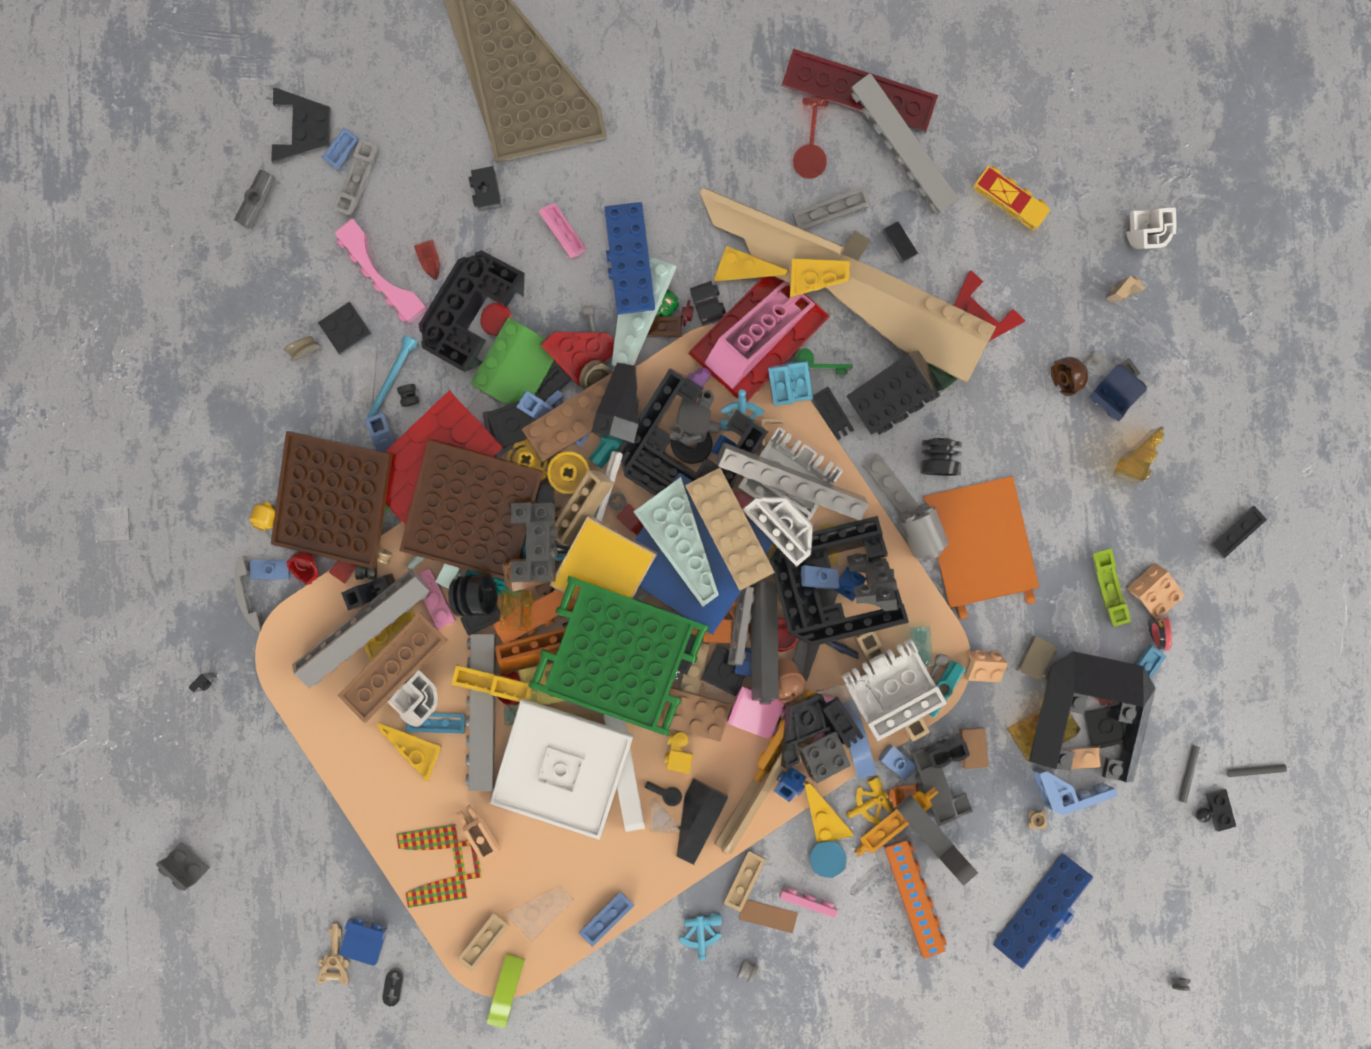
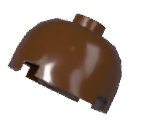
(1070, 375)

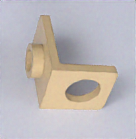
(769, 421)

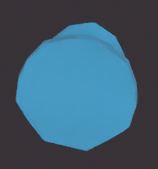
(828, 859)

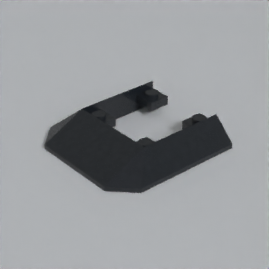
(655, 469)
(802, 605)
(1067, 691)

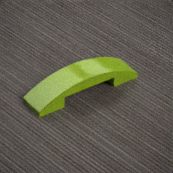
(1110, 588)
(505, 991)

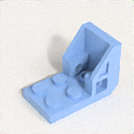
(1053, 790)

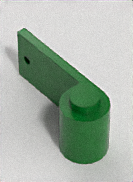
(806, 354)

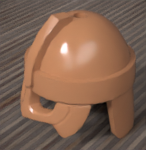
(790, 681)

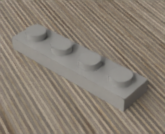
(831, 209)
(890, 485)
(742, 619)

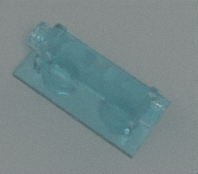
(922, 639)

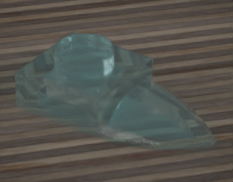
(509, 714)

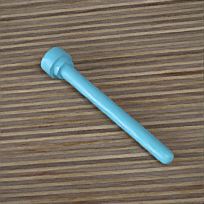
(408, 344)

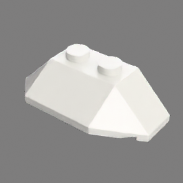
(783, 525)

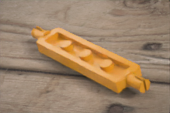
(775, 744)
(891, 825)

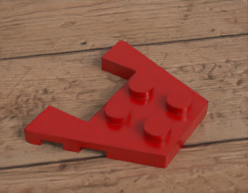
(968, 304)

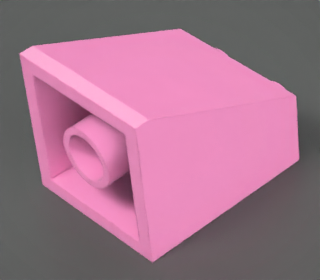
(753, 716)

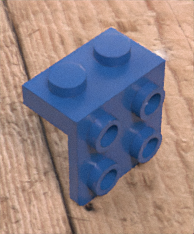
(363, 941)

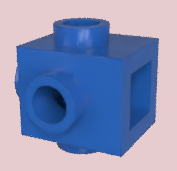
(848, 581)
(790, 783)

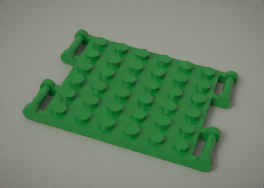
(618, 656)

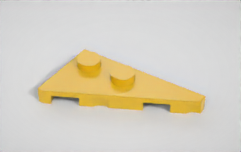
(740, 265)
(418, 751)
(826, 823)

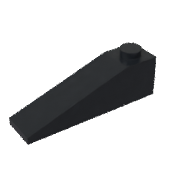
(618, 411)
(700, 812)

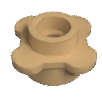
(1042, 819)

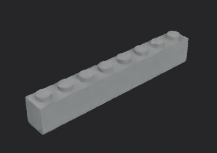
(904, 143)
(791, 481)
(360, 628)
(482, 717)

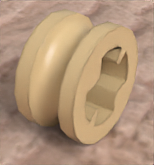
(383, 556)

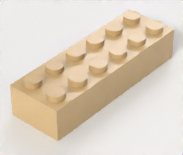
(729, 529)

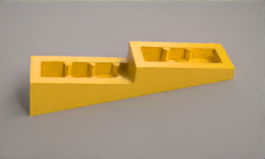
(490, 683)

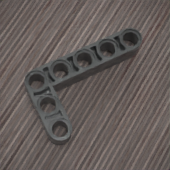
(936, 840)

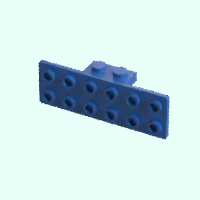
(629, 258)
(1044, 912)

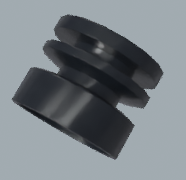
(941, 457)
(473, 595)

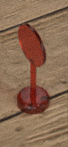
(810, 159)

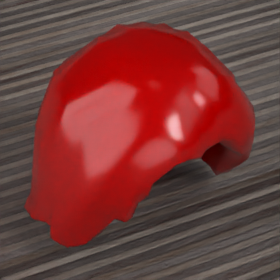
(303, 567)

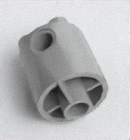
(924, 532)

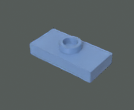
(340, 148)
(269, 569)
(820, 577)
(897, 762)

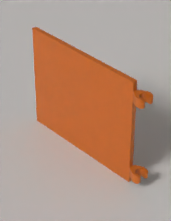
(986, 544)

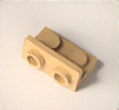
(1127, 286)

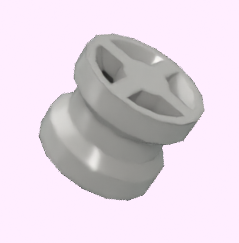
(747, 971)

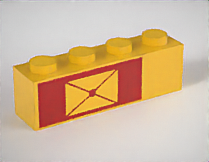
(1011, 198)

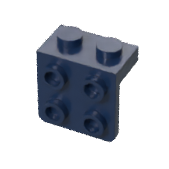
(1118, 392)

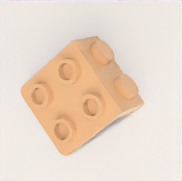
(1156, 590)

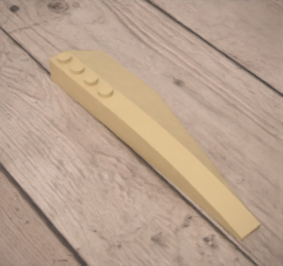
(915, 319)

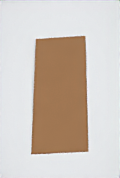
(768, 916)

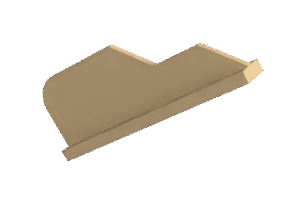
(766, 235)
(748, 808)

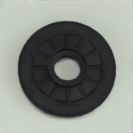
(692, 455)

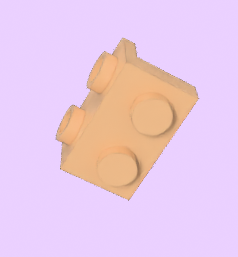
(985, 666)

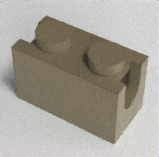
(1036, 658)

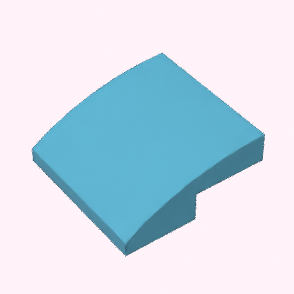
(790, 383)

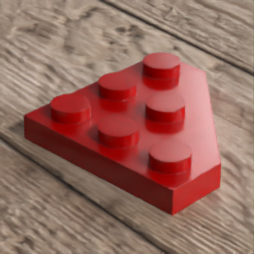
(576, 349)

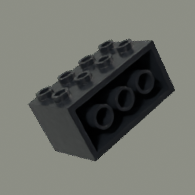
(895, 393)

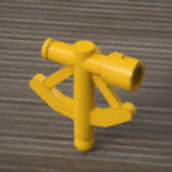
(880, 798)

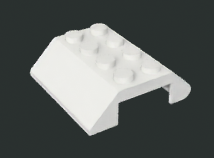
(794, 459)
(900, 687)

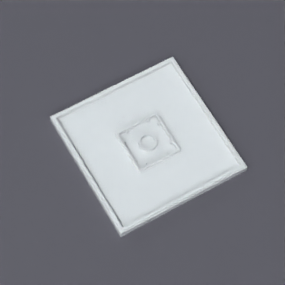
(561, 768)

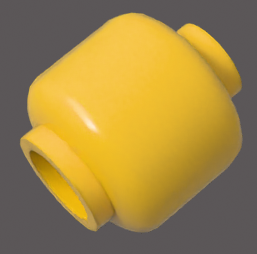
(262, 516)

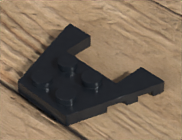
(309, 126)
(802, 721)

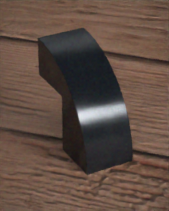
(364, 593)

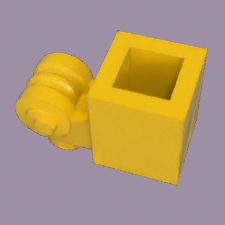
(678, 759)

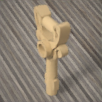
(334, 960)

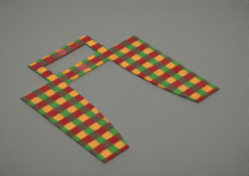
(445, 889)

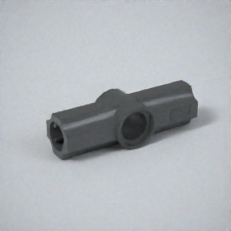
(260, 187)

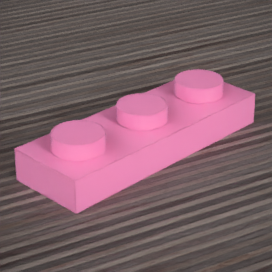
(562, 230)
(436, 601)
(808, 901)

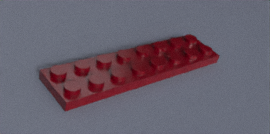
(834, 82)

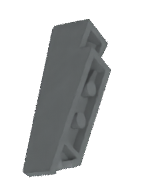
(805, 653)

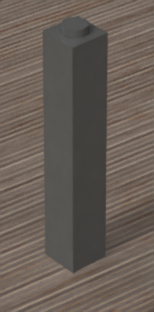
(764, 644)

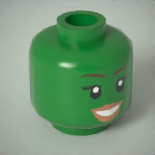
(668, 304)

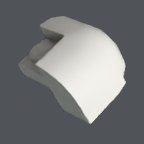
(1151, 228)
(415, 699)

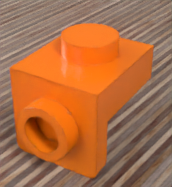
(900, 792)

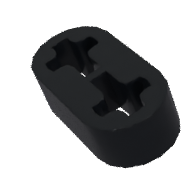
(397, 987)

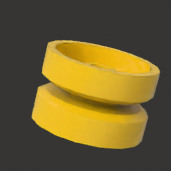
(560, 465)

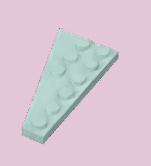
(634, 327)
(674, 530)

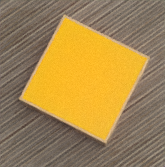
(605, 559)

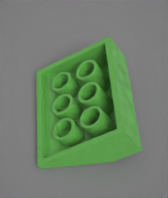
(513, 364)

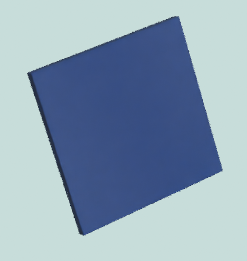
(669, 587)

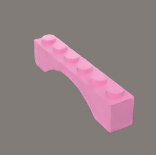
(356, 241)

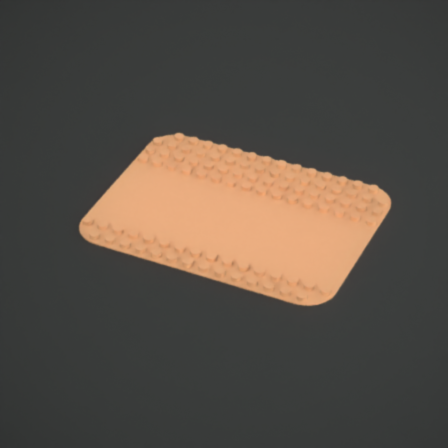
(389, 796)

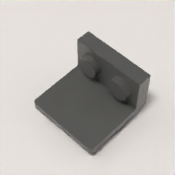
(823, 757)
(182, 867)

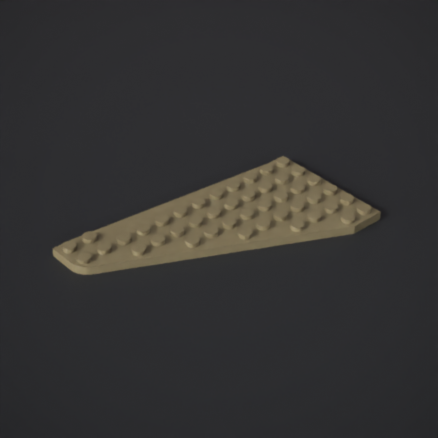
(520, 82)

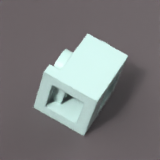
(447, 574)

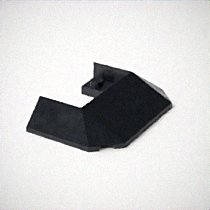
(458, 302)

